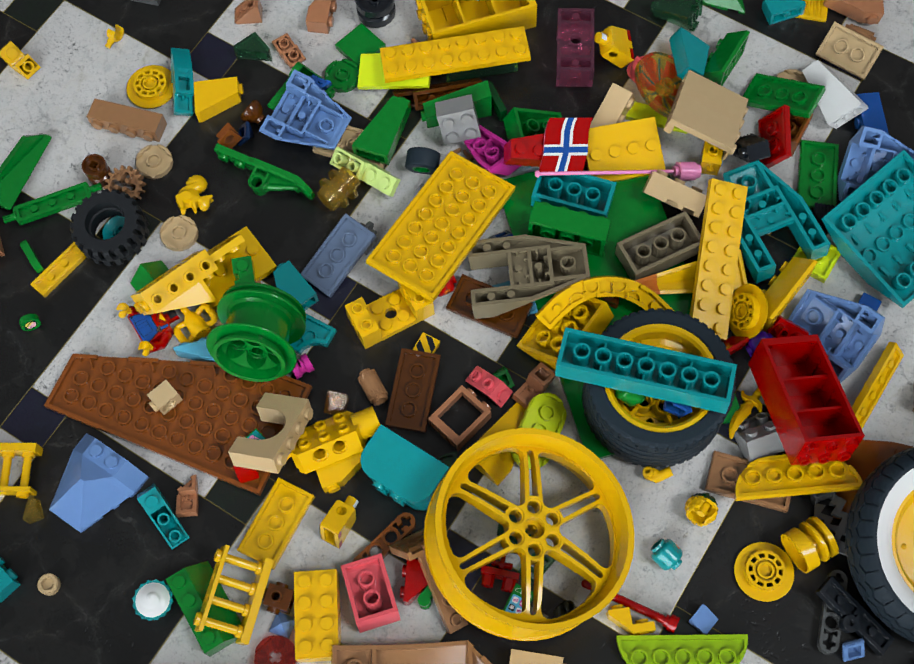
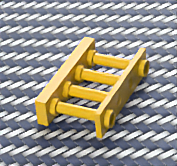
(8, 452)
(248, 610)

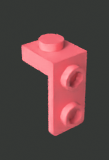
(489, 385)

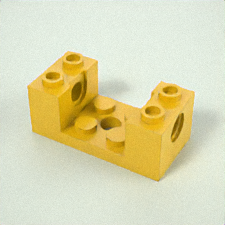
(373, 325)

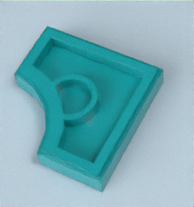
(316, 334)

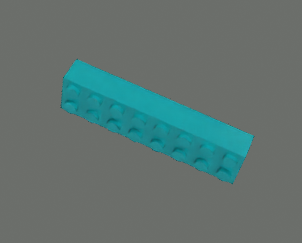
(646, 370)

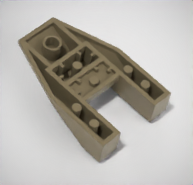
(535, 270)

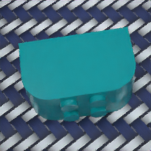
(401, 469)

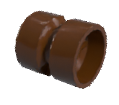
(96, 169)

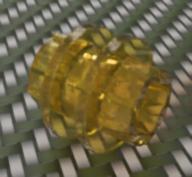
(338, 188)

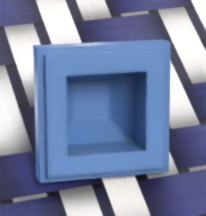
(282, 625)
(853, 649)

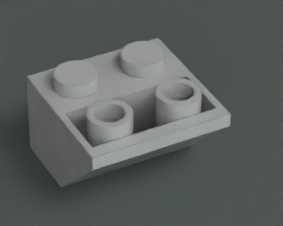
(758, 437)

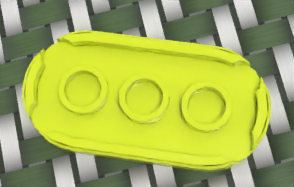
(545, 413)

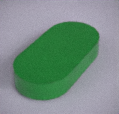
(32, 257)

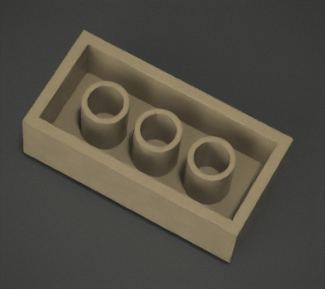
(659, 247)

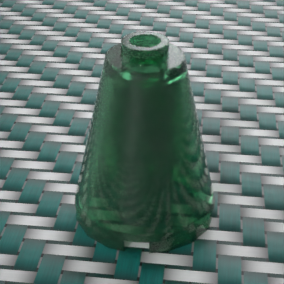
(678, 12)

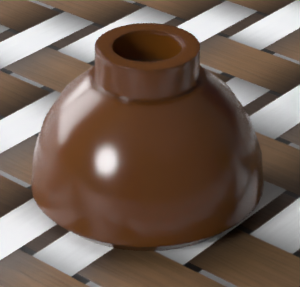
(253, 113)

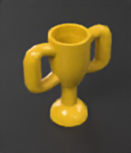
(195, 323)

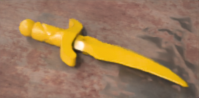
(745, 410)

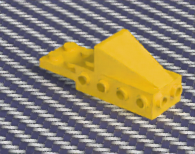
(184, 282)

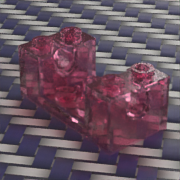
(574, 60)

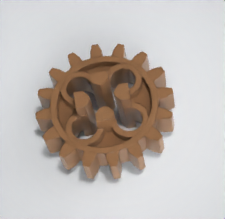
(134, 181)

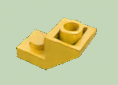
(18, 61)
(622, 617)

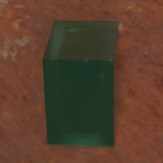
(252, 48)

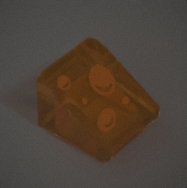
(335, 402)

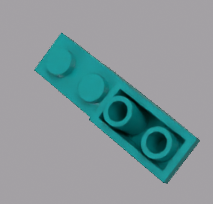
(182, 82)

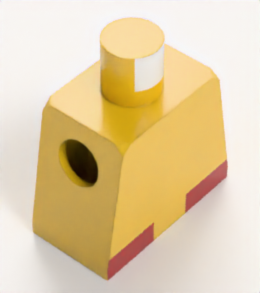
(615, 45)
(339, 521)

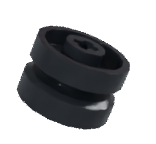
(375, 12)

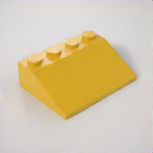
(545, 344)

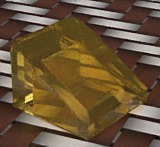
(33, 510)

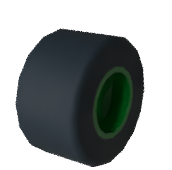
(422, 160)

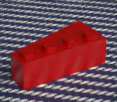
(524, 151)

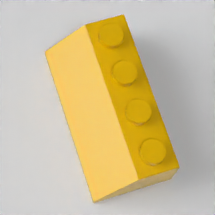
(786, 286)

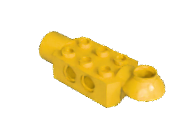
(334, 439)

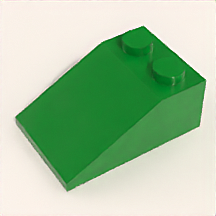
(527, 122)

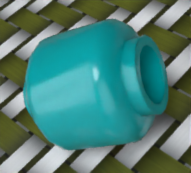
(666, 554)

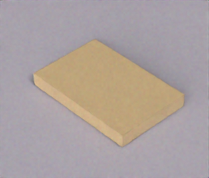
(849, 50)

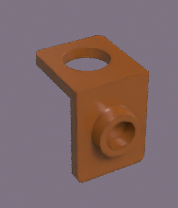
(228, 136)

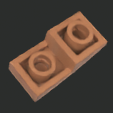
(288, 50)

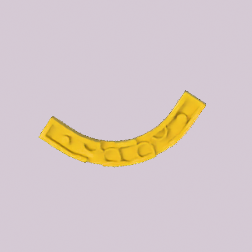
(598, 287)

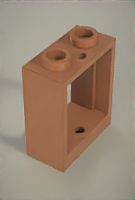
(446, 432)

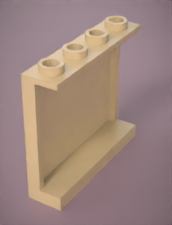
(708, 112)

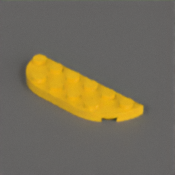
(776, 477)

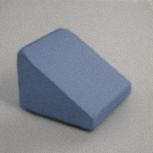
(703, 620)

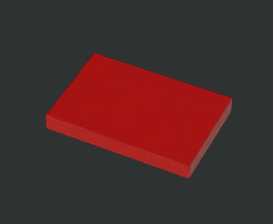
(776, 129)

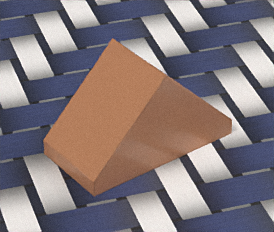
(248, 12)

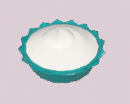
(152, 600)

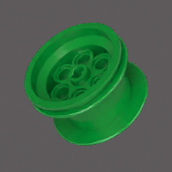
(257, 332)

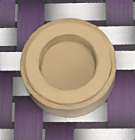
(49, 584)

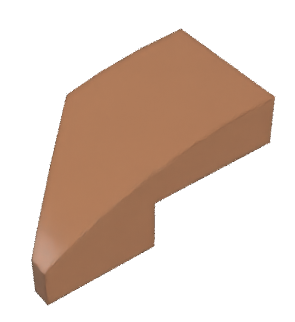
(188, 499)

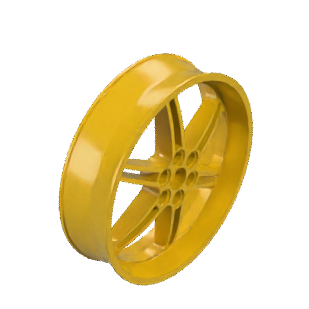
(609, 500)

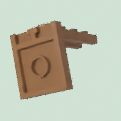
(412, 548)

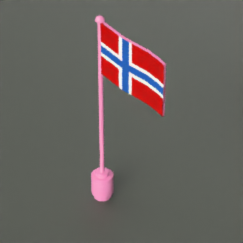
(567, 150)

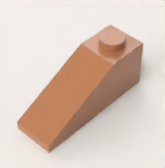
(859, 10)

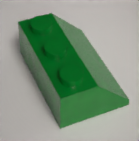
(726, 56)

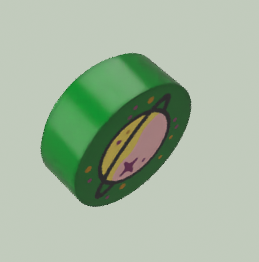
(29, 322)

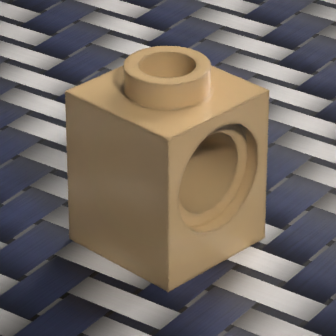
(164, 398)

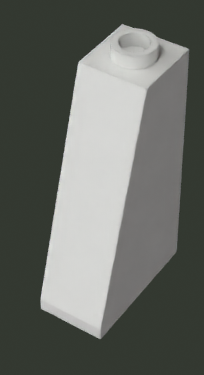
(838, 102)

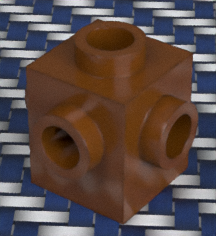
(283, 604)

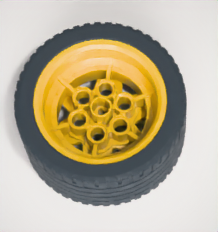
(625, 427)

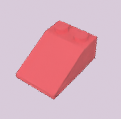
(370, 593)

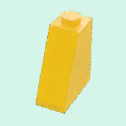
(216, 96)

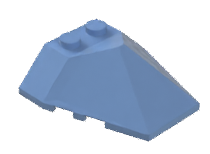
(306, 115)
(865, 156)
(843, 327)
(94, 484)

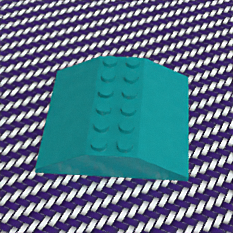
(877, 229)

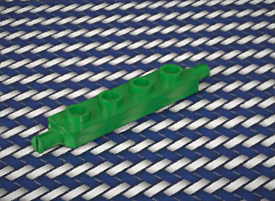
(51, 203)

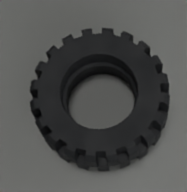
(100, 207)

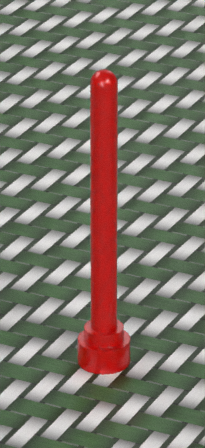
(668, 621)

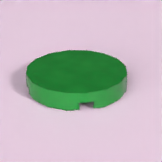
(343, 75)

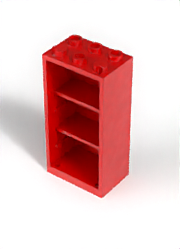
(805, 400)

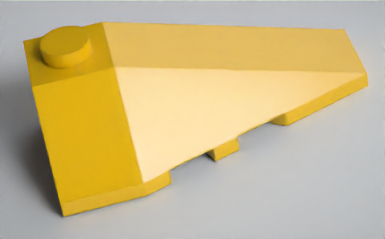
(501, 464)

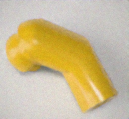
(656, 475)

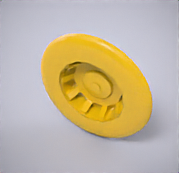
(150, 82)
(748, 311)
(764, 571)

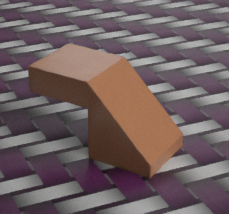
(536, 384)

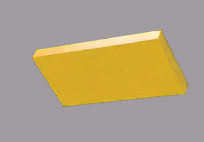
(276, 522)

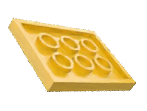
(625, 147)
(224, 274)

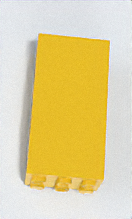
(466, 17)

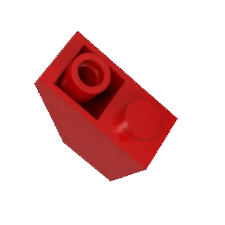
(414, 581)

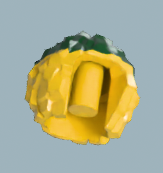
(701, 509)

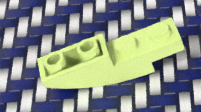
(366, 171)

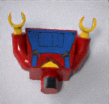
(152, 329)

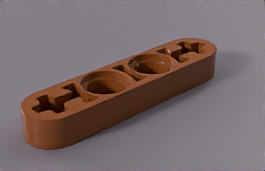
(380, 540)

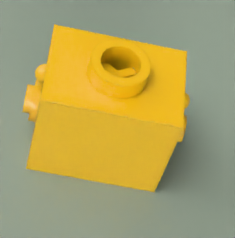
(711, 159)

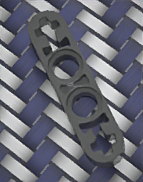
(826, 612)

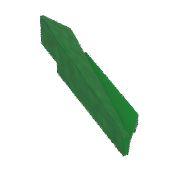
(19, 166)

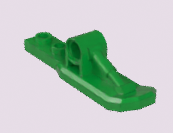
(271, 176)

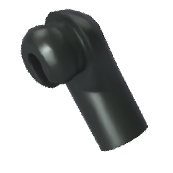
(563, 608)

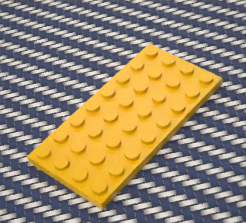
(440, 226)

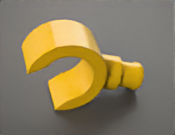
(114, 36)

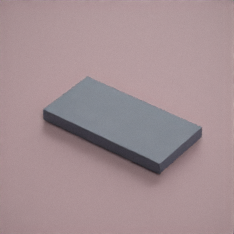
(338, 255)

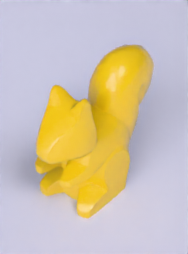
(189, 195)

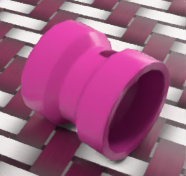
(302, 366)

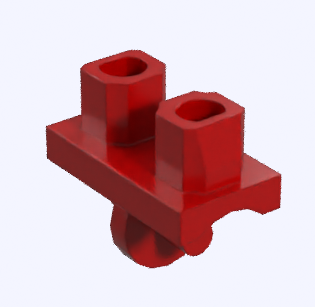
(786, 328)
(490, 573)

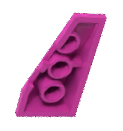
(489, 152)

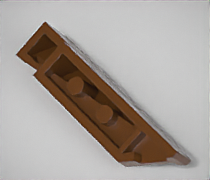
(422, 95)

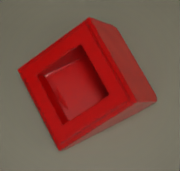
(245, 474)

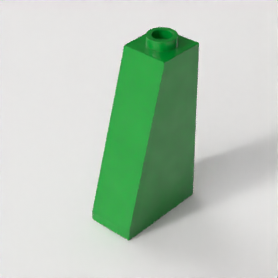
(481, 98)
(383, 132)

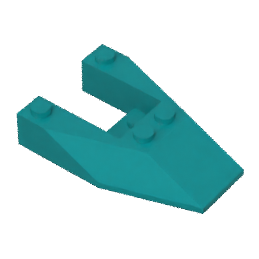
(770, 207)

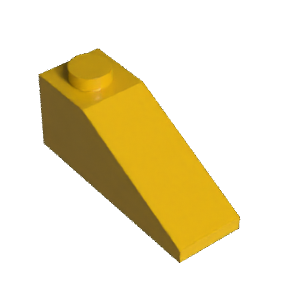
(339, 473)

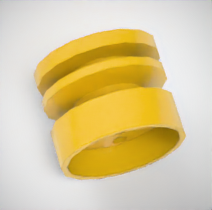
(809, 544)

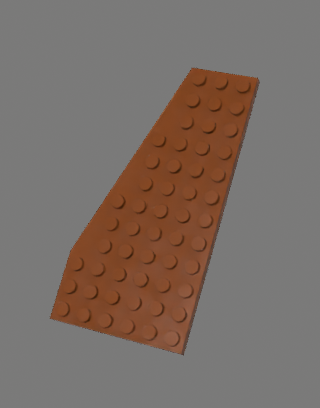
(196, 432)

